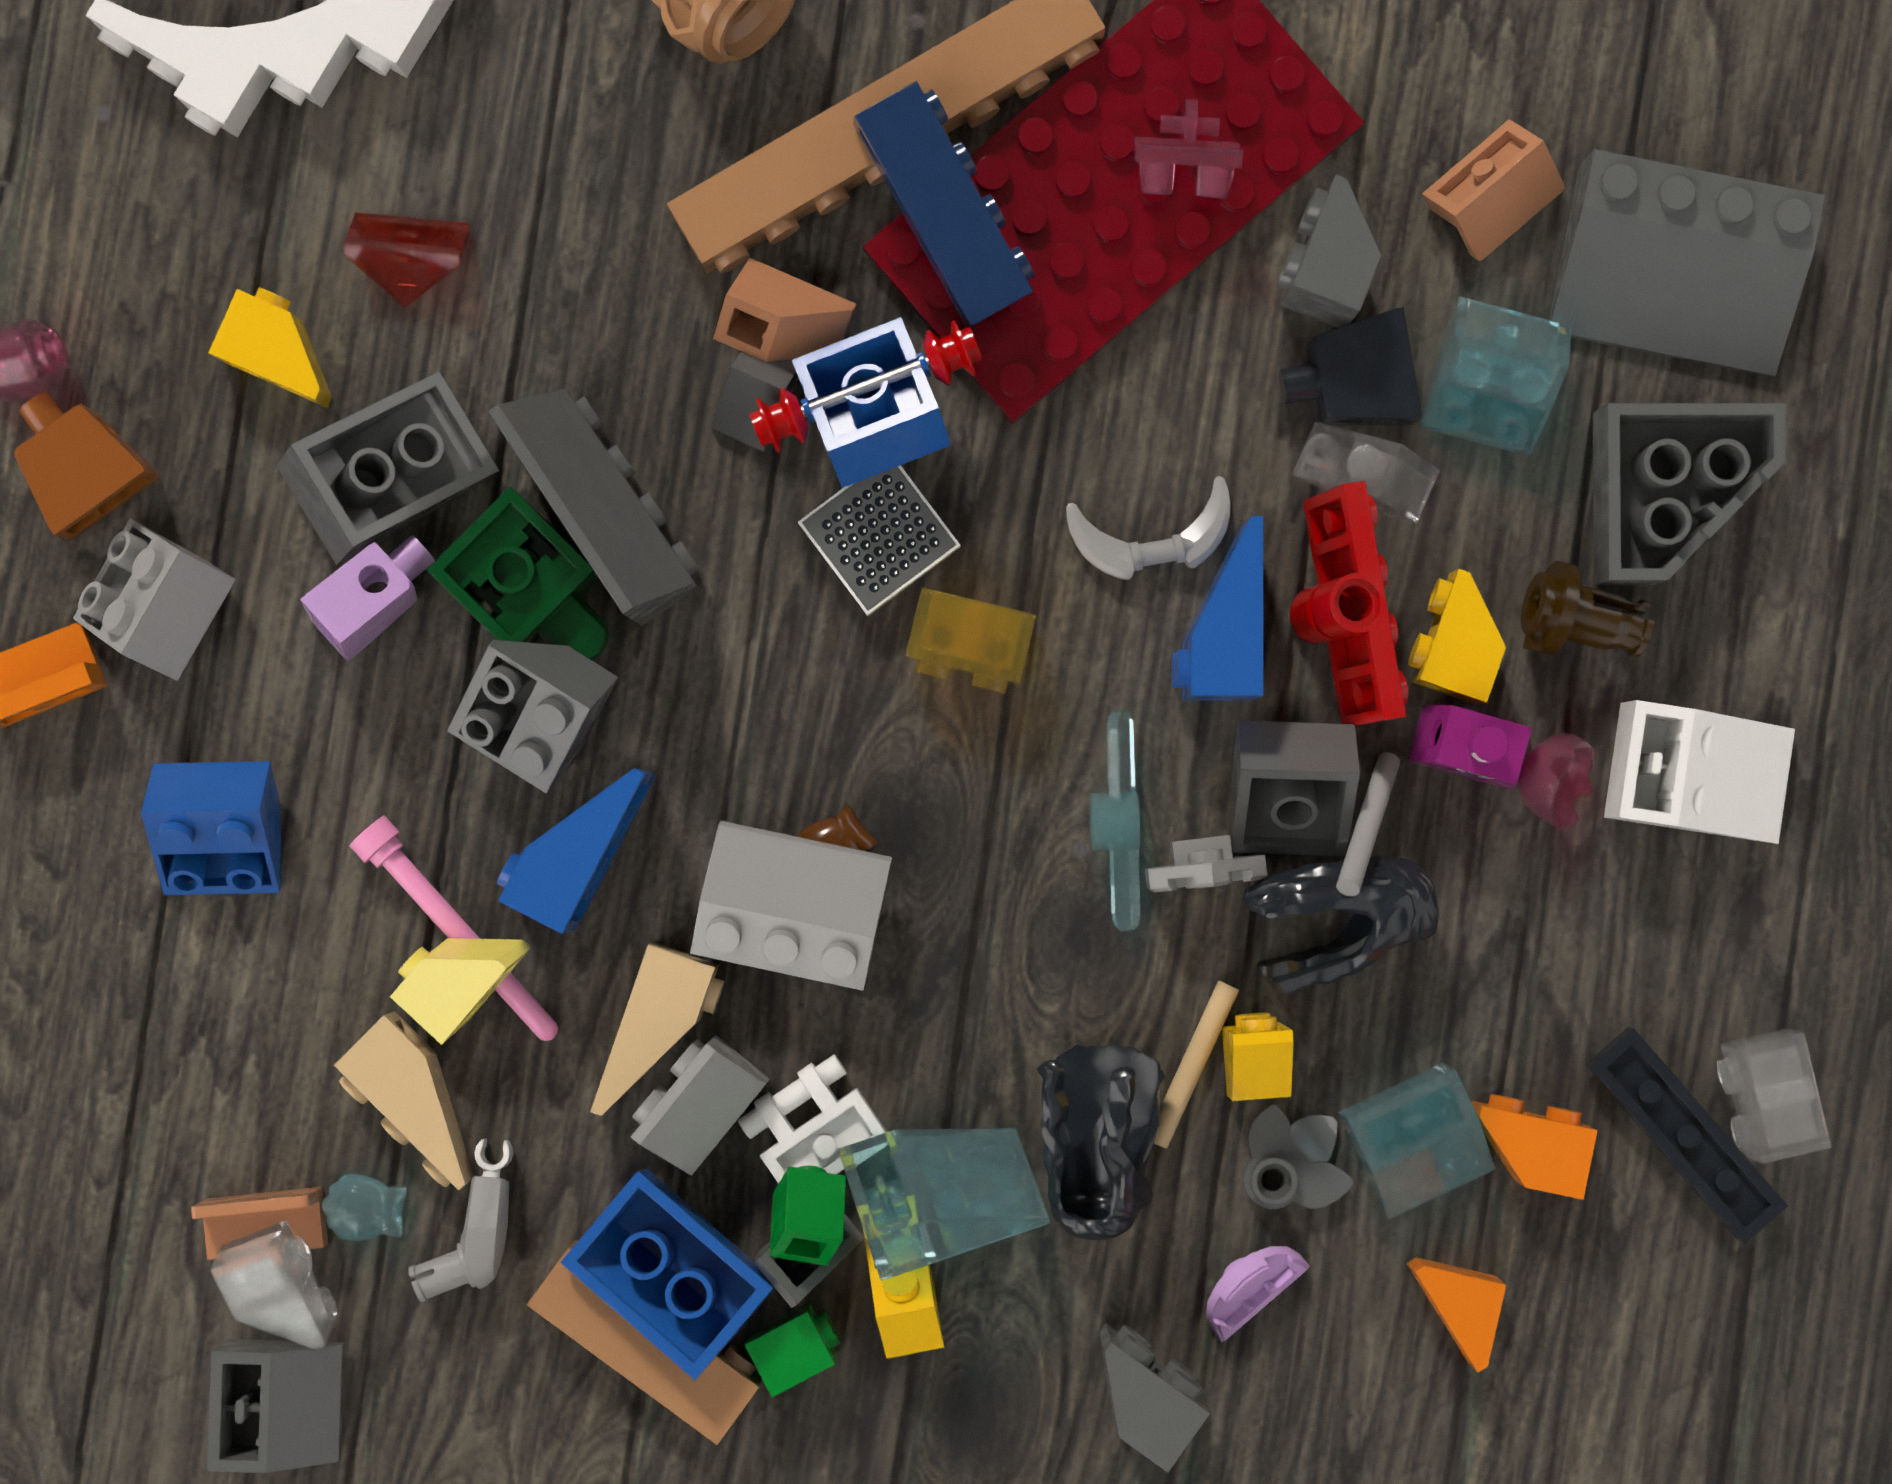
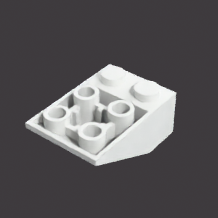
(1699, 771)

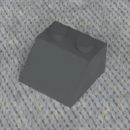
(1293, 788)

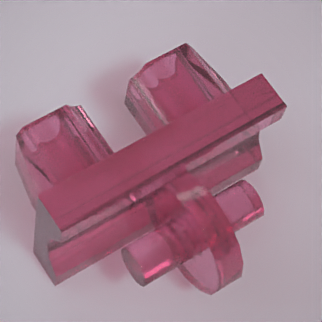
(1213, 158)

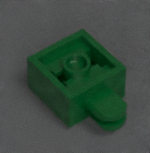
(523, 579)

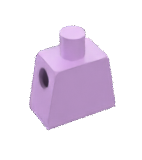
(350, 614)

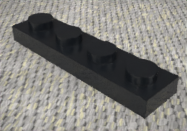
(1686, 1135)

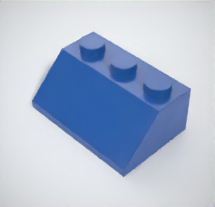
(669, 1273)

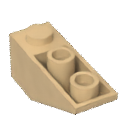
(407, 1086)

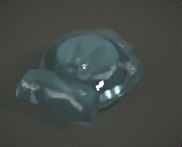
(363, 1208)

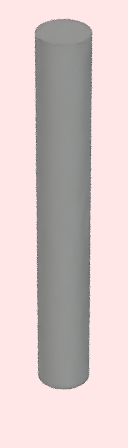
(1368, 824)

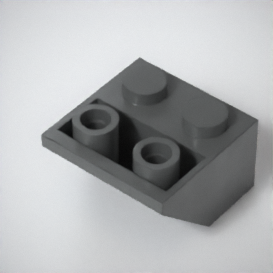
(1336, 262)
(532, 708)
(1151, 1403)
(274, 1406)

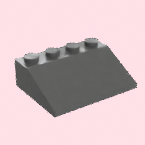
(1684, 262)
(597, 502)

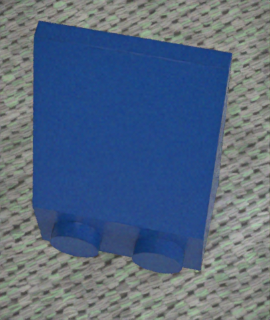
(1225, 641)
(566, 865)

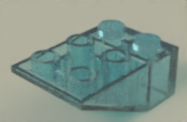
(940, 1193)

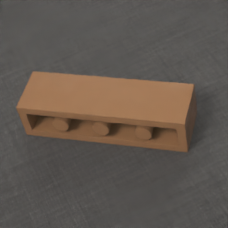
(706, 1403)

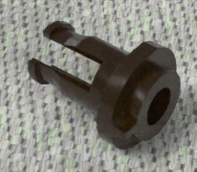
(1564, 610)

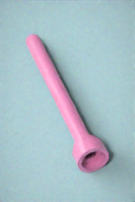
(382, 847)

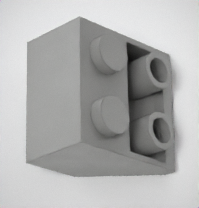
(152, 599)
(700, 1106)

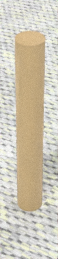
(1194, 1061)

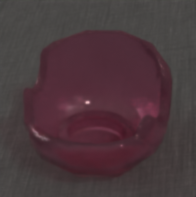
(1556, 777)

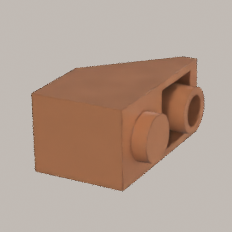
(780, 315)

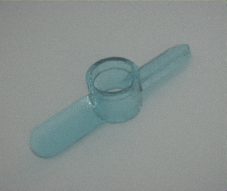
(1117, 822)

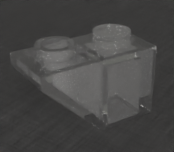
(1392, 472)
(273, 1287)

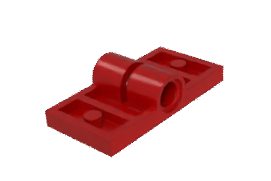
(1351, 606)

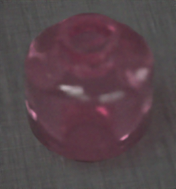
(30, 360)

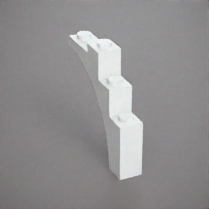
(303, 52)

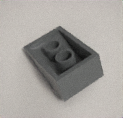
(385, 467)

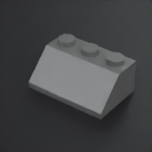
(791, 905)

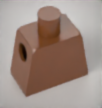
(77, 466)

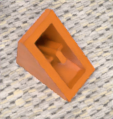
(1466, 1304)

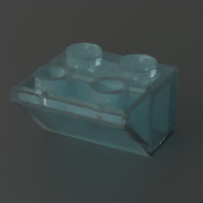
(1496, 376)
(1418, 1139)

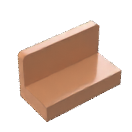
(1496, 188)
(241, 1215)

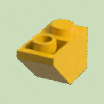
(1462, 643)
(1257, 1057)
(906, 1310)

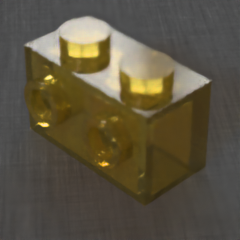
(969, 639)

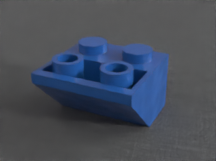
(214, 827)

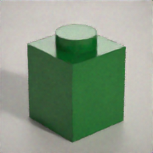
(807, 1215)
(793, 1348)

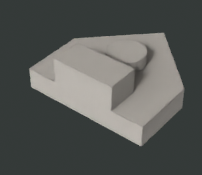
(1203, 865)

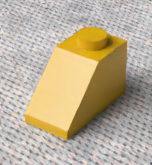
(270, 344)

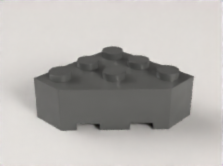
(1673, 479)

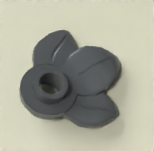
(1301, 1156)

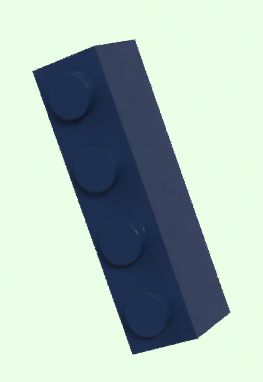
(942, 203)

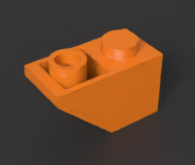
(1539, 1150)

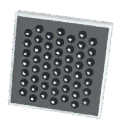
(879, 536)

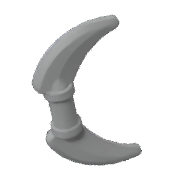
(1123, 558)

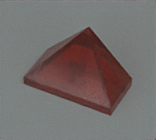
(405, 252)

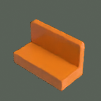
(47, 673)

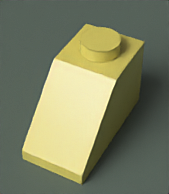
(454, 981)

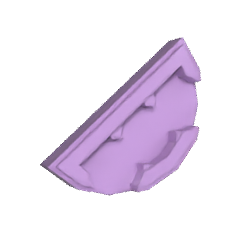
(1250, 1285)

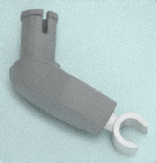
(483, 1235)

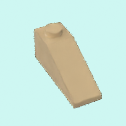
(662, 1008)

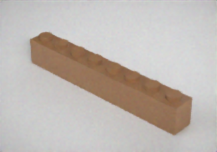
(827, 158)

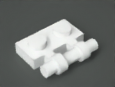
(818, 1139)

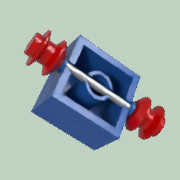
(870, 398)

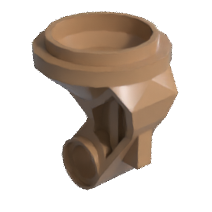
(724, 28)

